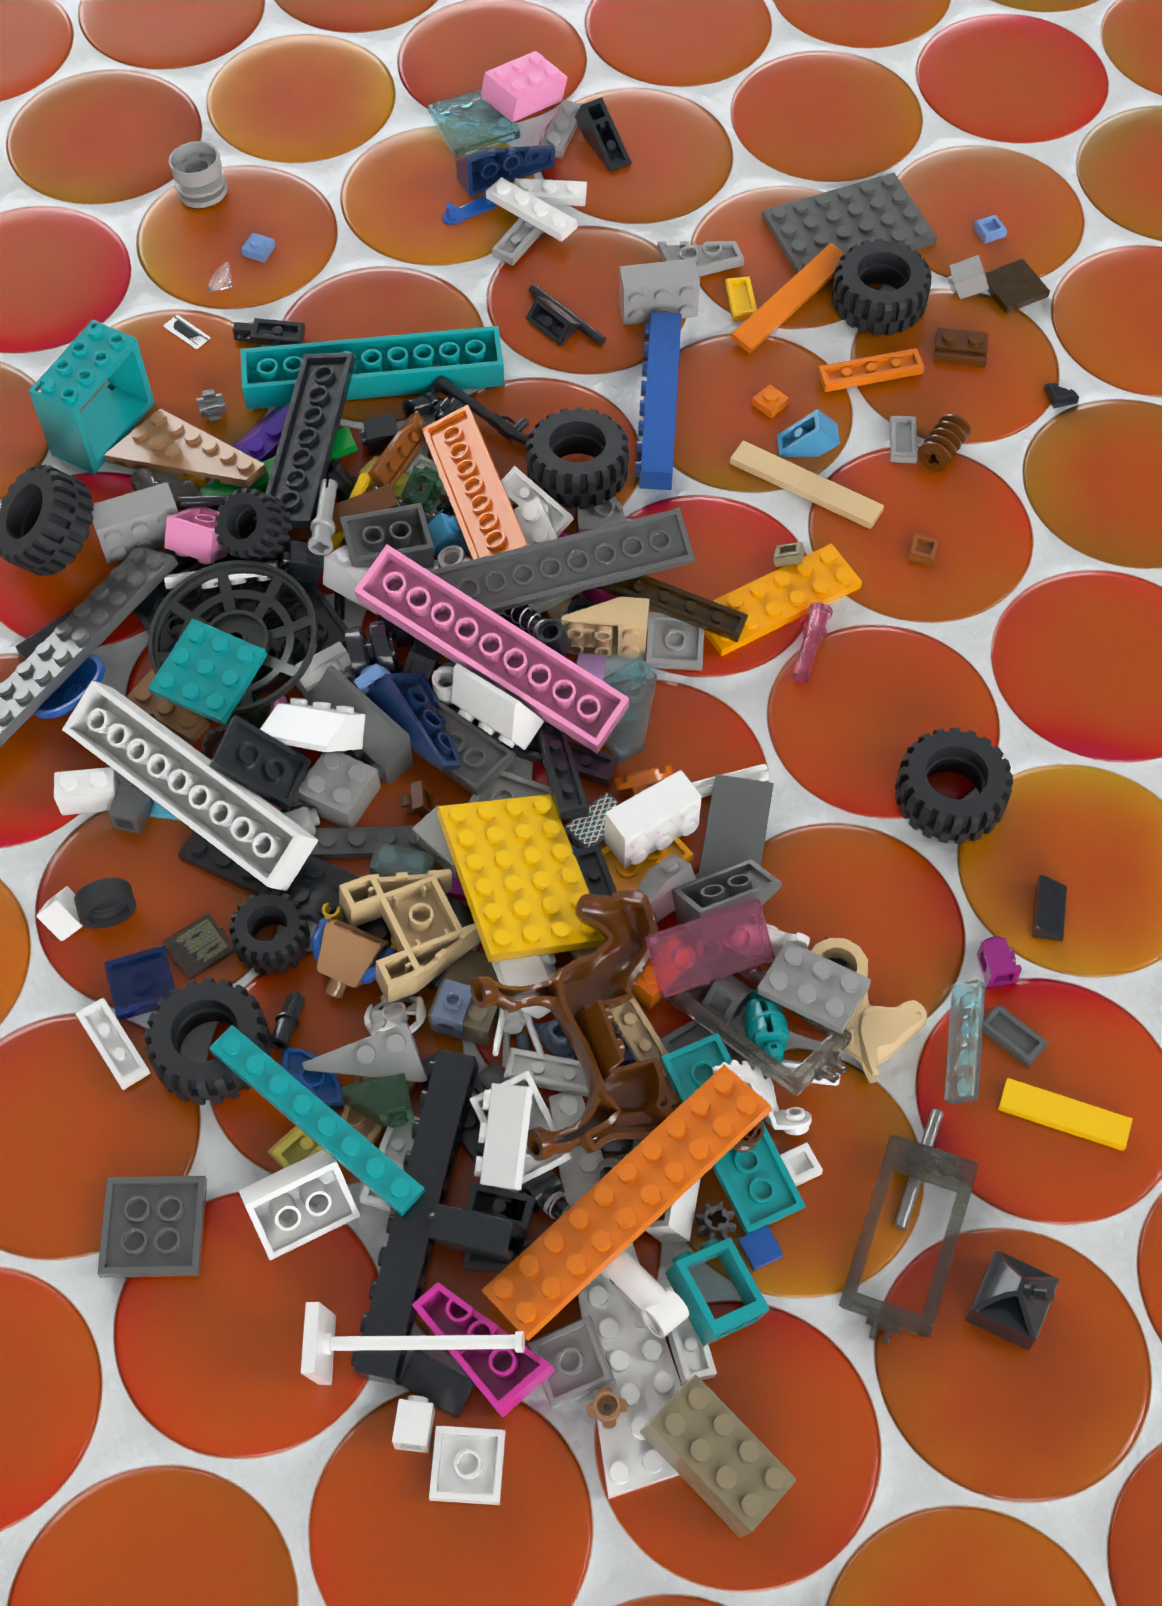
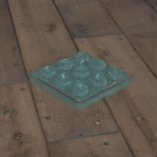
(471, 124)

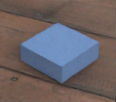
(990, 229)

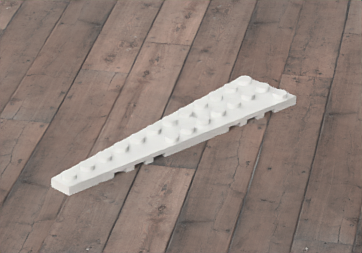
(635, 1355)

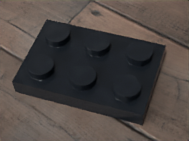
(260, 763)

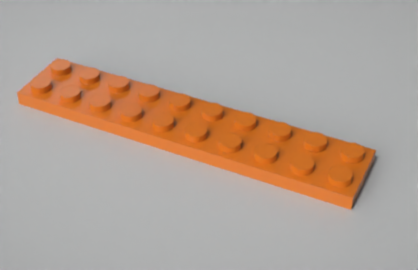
(625, 1202)

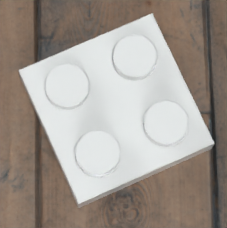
(467, 1465)

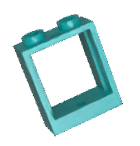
(699, 1313)

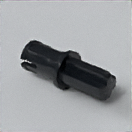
(287, 1021)

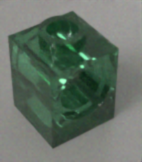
(416, 479)

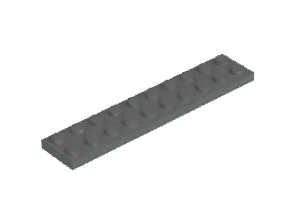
(573, 562)
(79, 636)

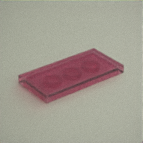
(710, 948)

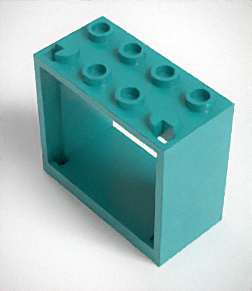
(71, 381)

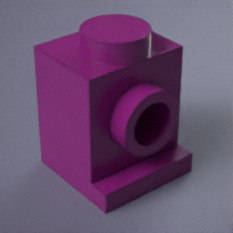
(998, 962)

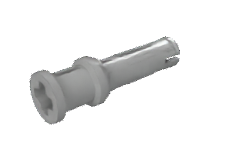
(323, 526)

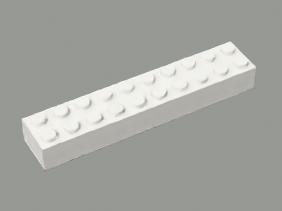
(185, 785)

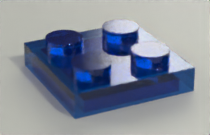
(139, 981)

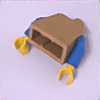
(346, 952)

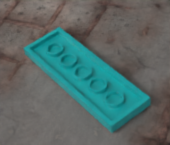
(754, 1180)

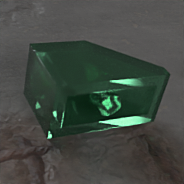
(381, 1100)

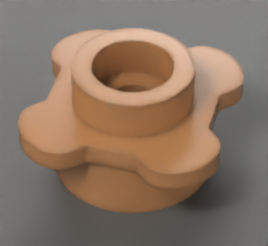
(607, 1397)

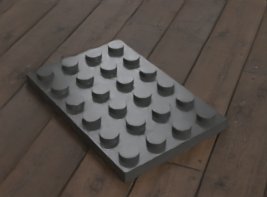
(846, 218)

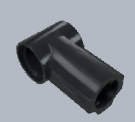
(344, 480)

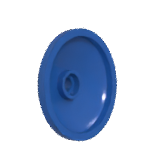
(70, 692)

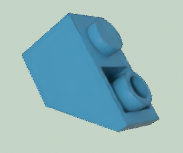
(446, 532)

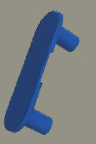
(458, 214)

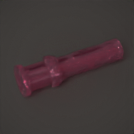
(813, 631)

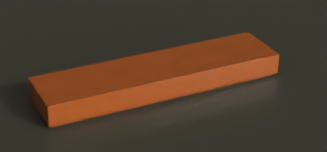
(399, 452)

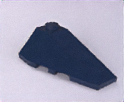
(489, 165)
(412, 705)

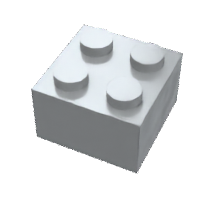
(340, 788)

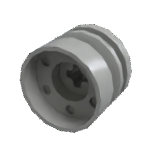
(198, 174)

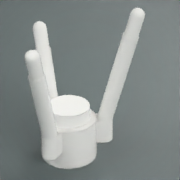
(513, 1024)

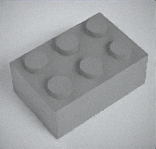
(658, 288)
(133, 521)

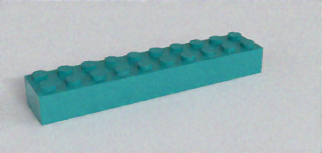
(382, 366)

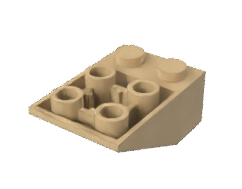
(610, 628)

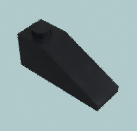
(602, 134)

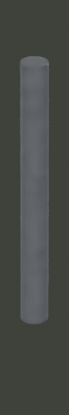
(913, 1185)

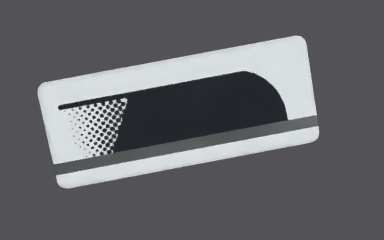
(187, 332)

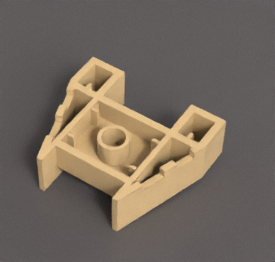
(419, 922)

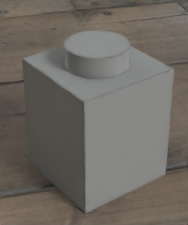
(968, 277)

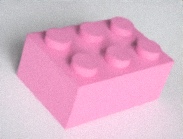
(523, 86)

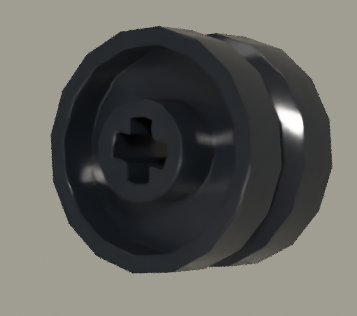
(378, 650)

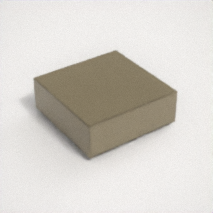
(788, 554)

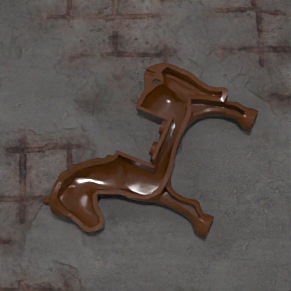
(580, 996)

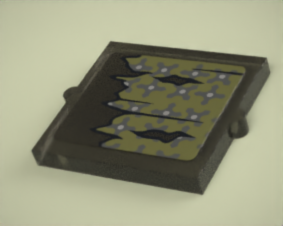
(199, 946)

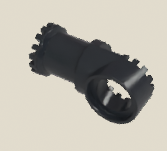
(424, 403)

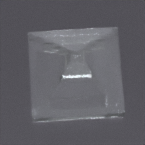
(221, 278)

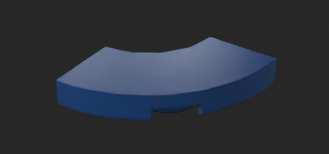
(321, 1084)

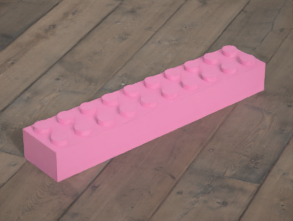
(492, 648)

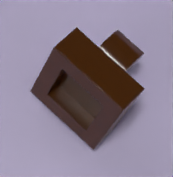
(419, 801)

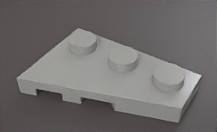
(709, 257)

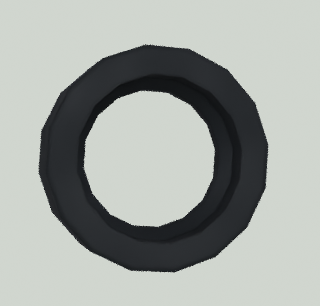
(105, 903)

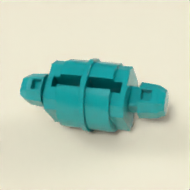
(766, 1025)

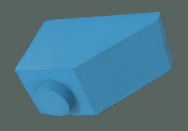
(809, 437)

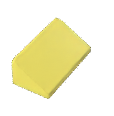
(293, 1148)

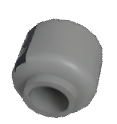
(303, 816)

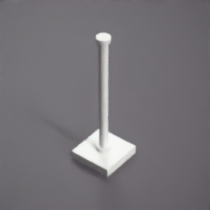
(321, 1342)

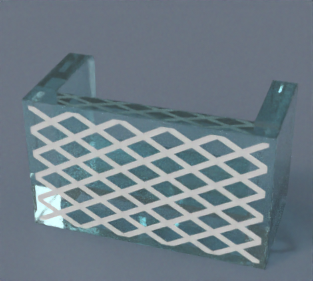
(590, 830)

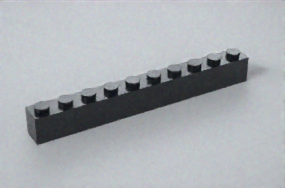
(408, 1247)

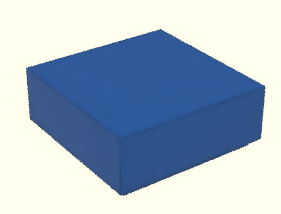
(760, 1248)

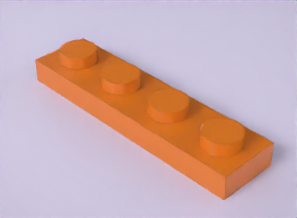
(870, 370)

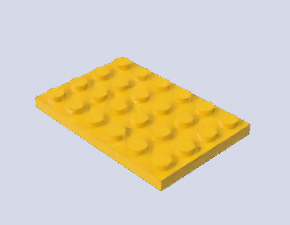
(518, 876)

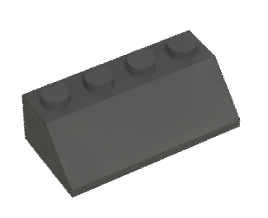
(384, 741)

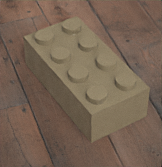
(718, 1456)

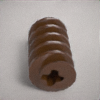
(943, 442)

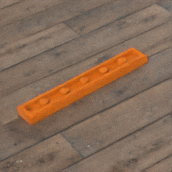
(788, 299)

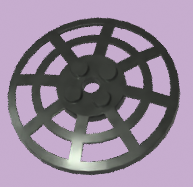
(242, 623)

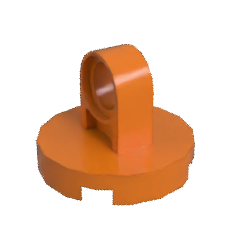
(643, 779)

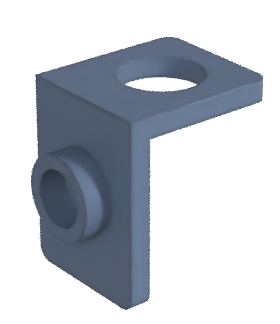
(451, 1008)

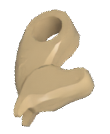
(875, 1030)

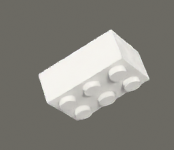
(652, 819)

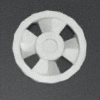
(389, 1015)

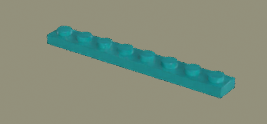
(317, 1120)

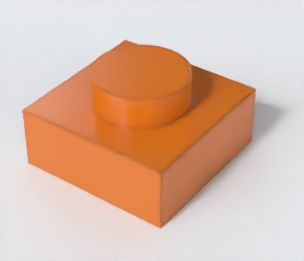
(770, 401)

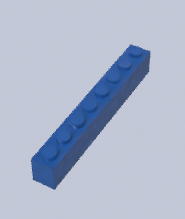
(660, 401)

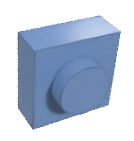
(258, 247)
(370, 676)

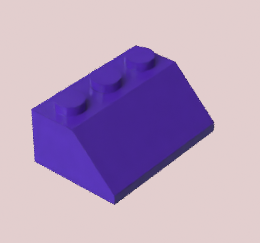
(264, 437)

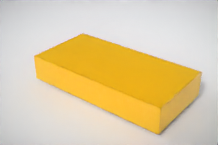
(740, 298)

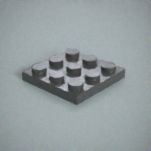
(152, 1226)

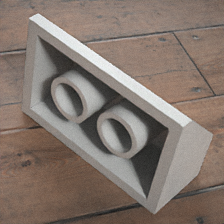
(493, 709)
(316, 726)
(527, 972)
(504, 1136)
(299, 1203)

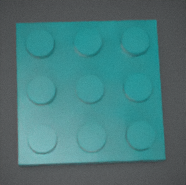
(208, 671)

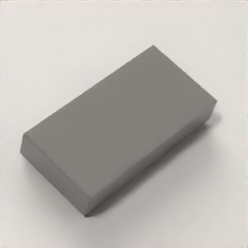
(903, 439)

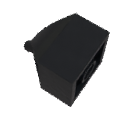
(1012, 1300)

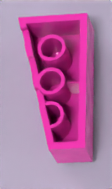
(498, 1373)

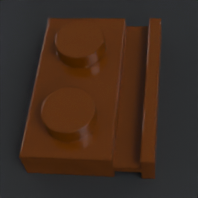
(961, 347)

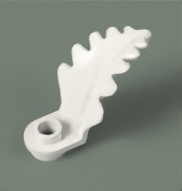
(793, 1120)

